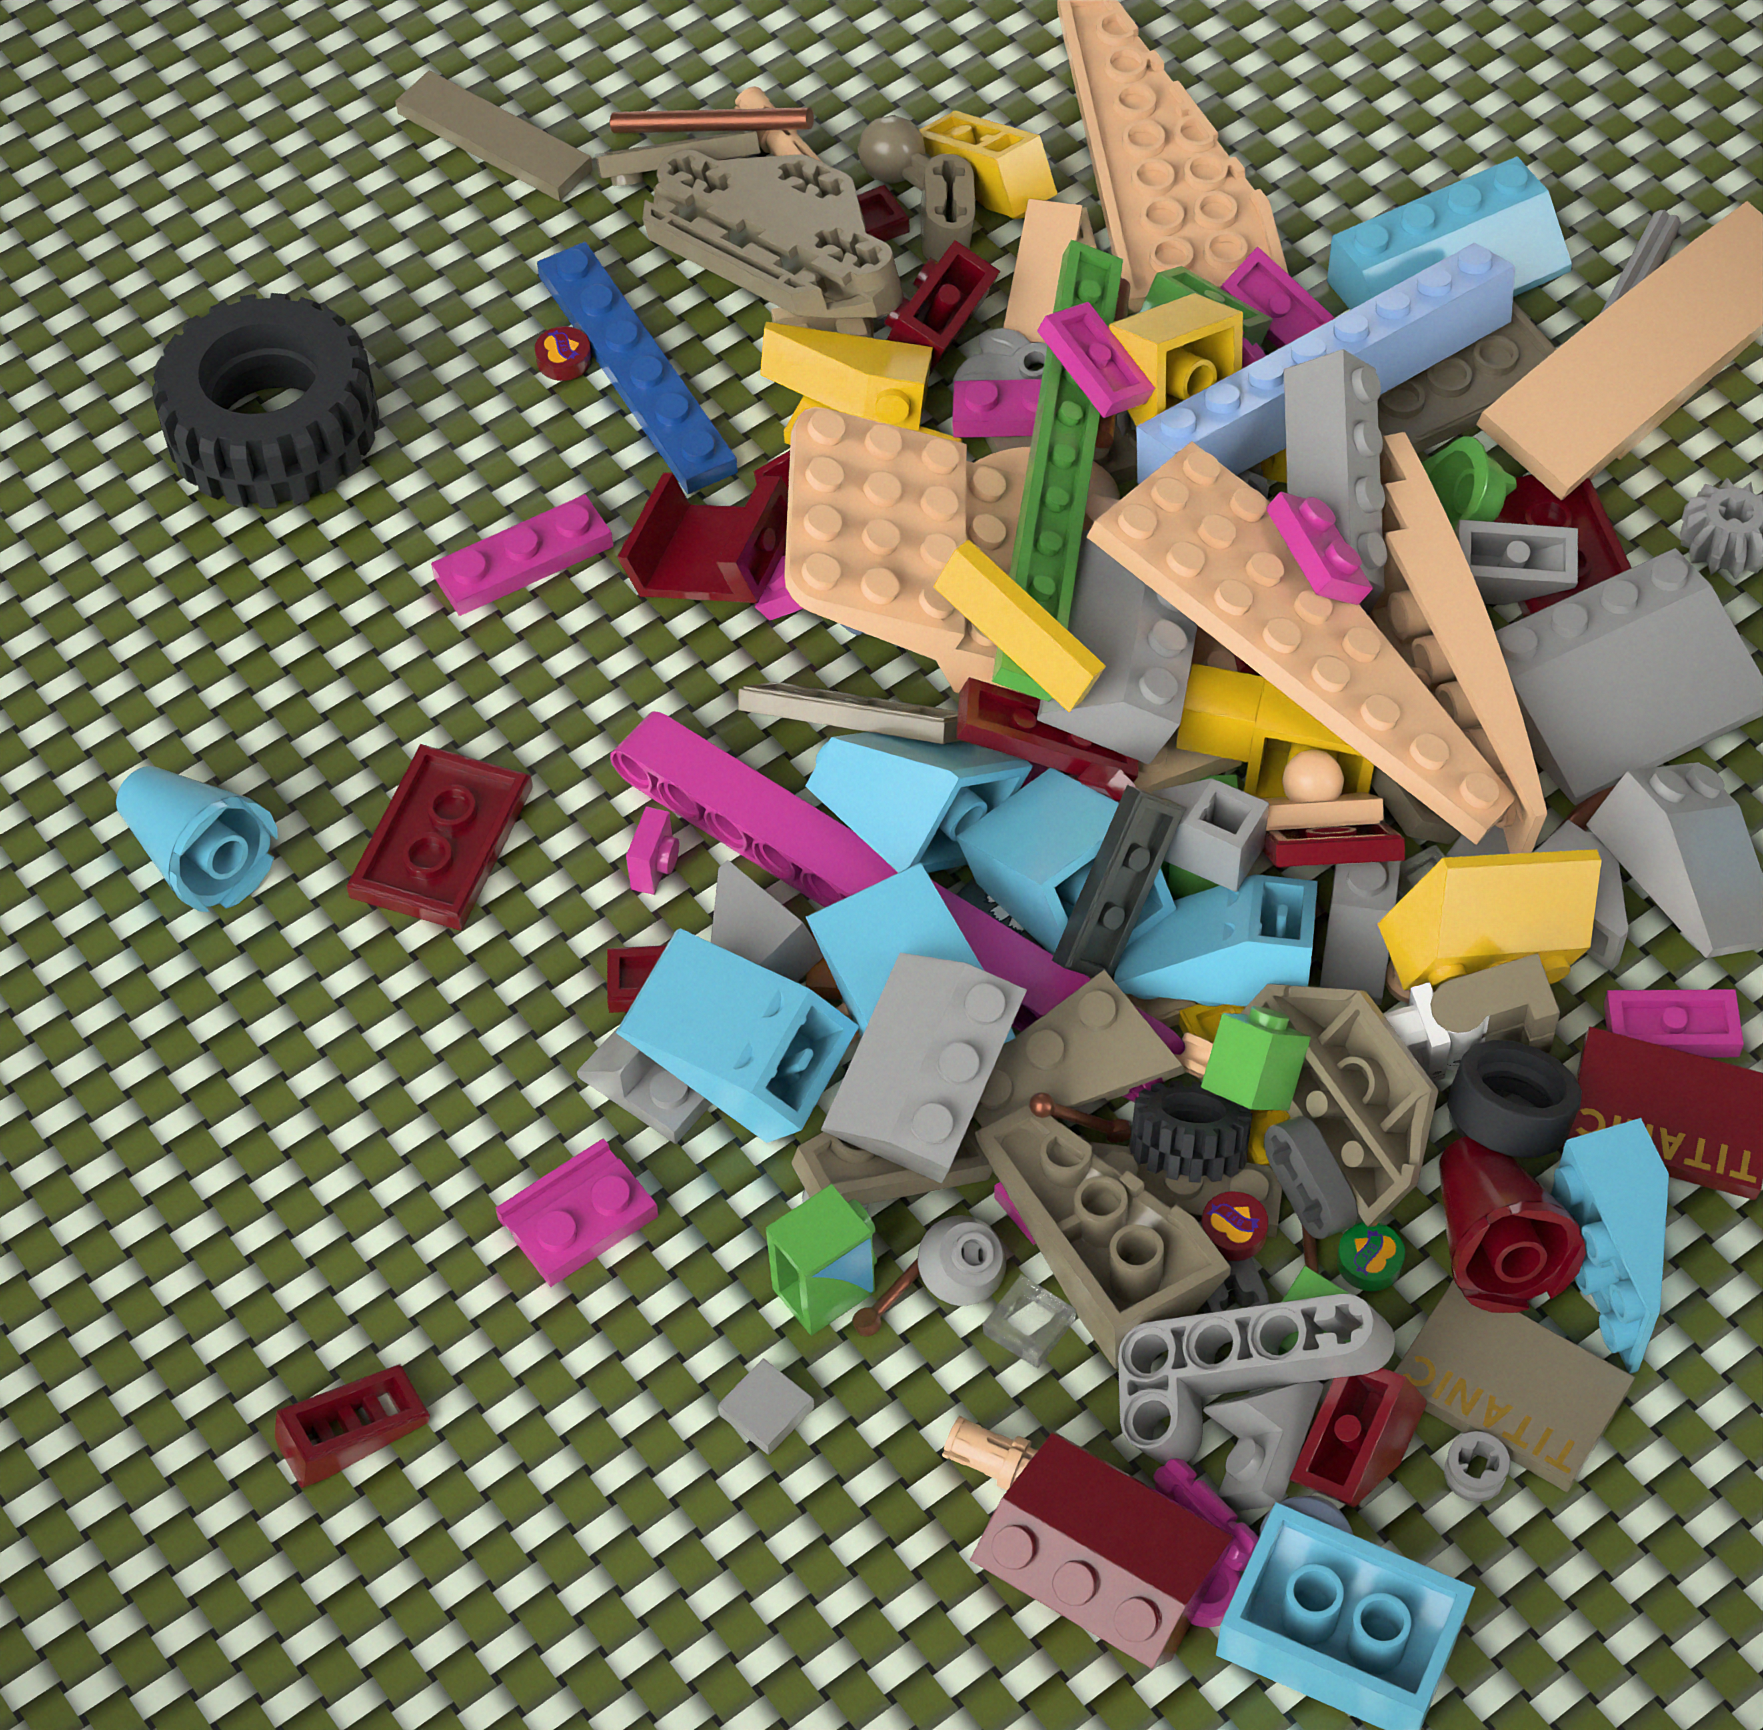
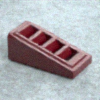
(333, 1453)

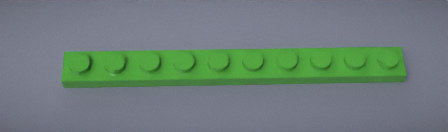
(1059, 462)

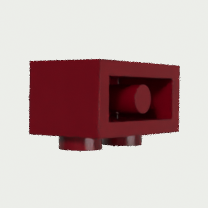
(944, 301)

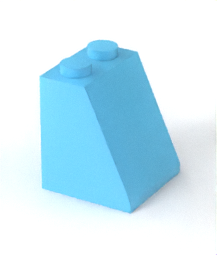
(913, 793)
(1039, 851)

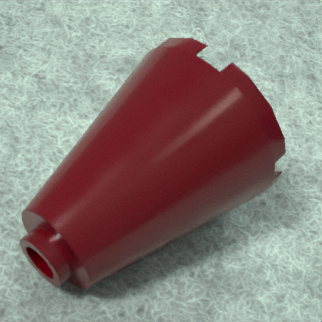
(1504, 1230)

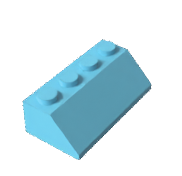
(1495, 208)

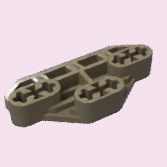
(776, 230)

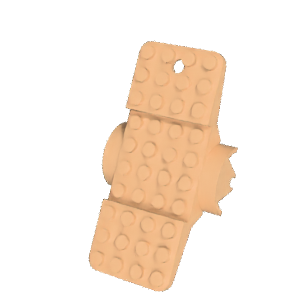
(880, 519)

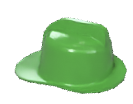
(1468, 481)

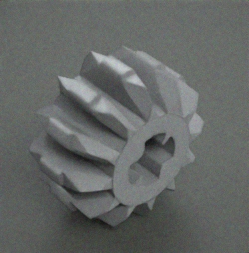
(1725, 528)

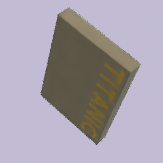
(1515, 1383)

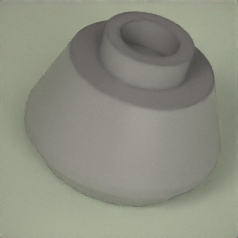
(962, 1260)

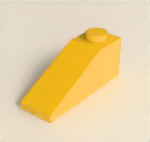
(1005, 161)
(850, 372)

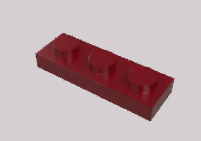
(1009, 724)

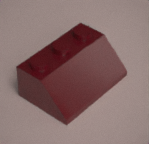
(1103, 1550)

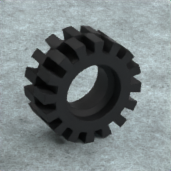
(1189, 1132)

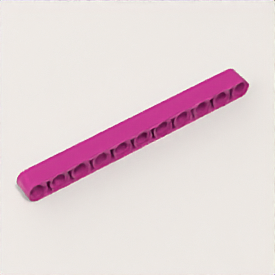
(822, 854)

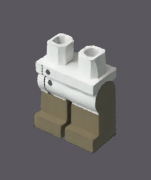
(1484, 1006)

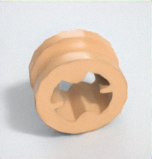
(1195, 1055)

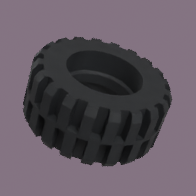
(255, 349)

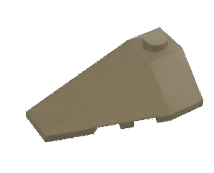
(1101, 1233)

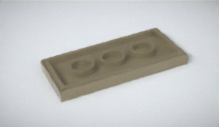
(1460, 387)

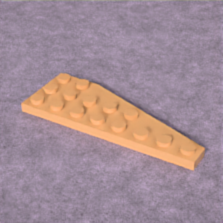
(1157, 159)
(1223, 563)

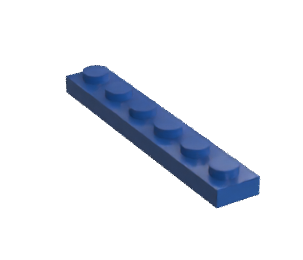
(638, 368)

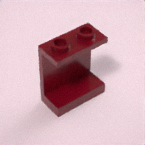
(706, 548)

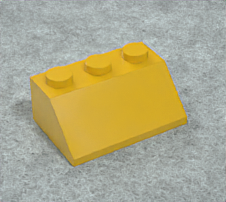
(1492, 912)

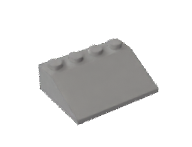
(1629, 675)

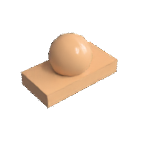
(1315, 798)

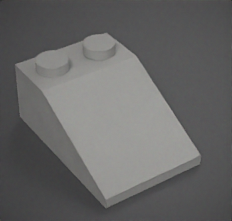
(1688, 852)

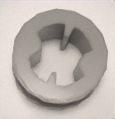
(1491, 1481)

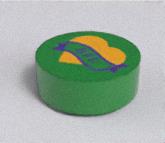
(1370, 1256)

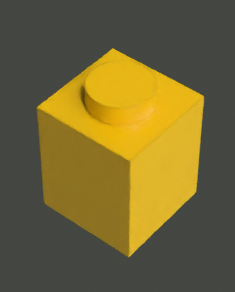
(1219, 712)

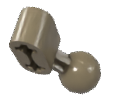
(895, 152)

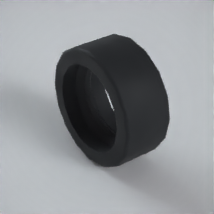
(1504, 1124)

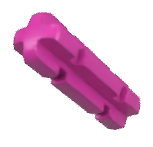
(1178, 1484)

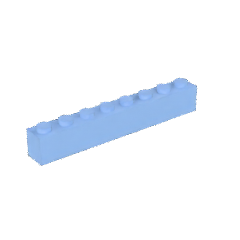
(1393, 332)

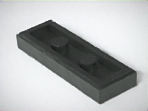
(1118, 883)

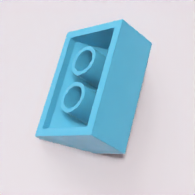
(1344, 1621)

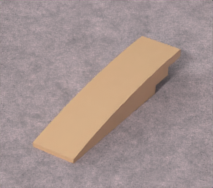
(1636, 358)
(1441, 625)

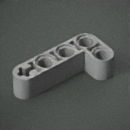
(1251, 1364)

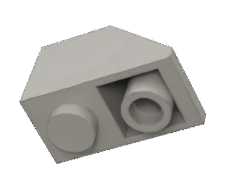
(1218, 831)

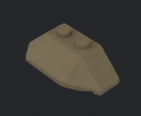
(1359, 1091)

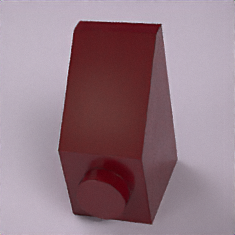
(1359, 1435)

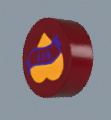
(563, 353)
(1235, 1225)

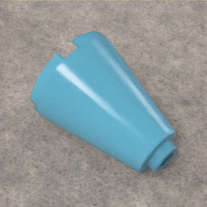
(198, 835)

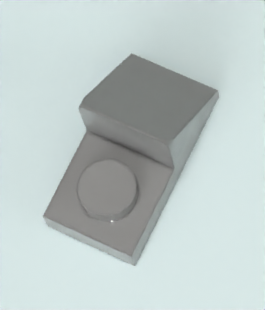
(643, 1088)
(1270, 1437)

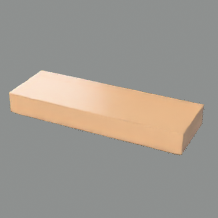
(1043, 240)

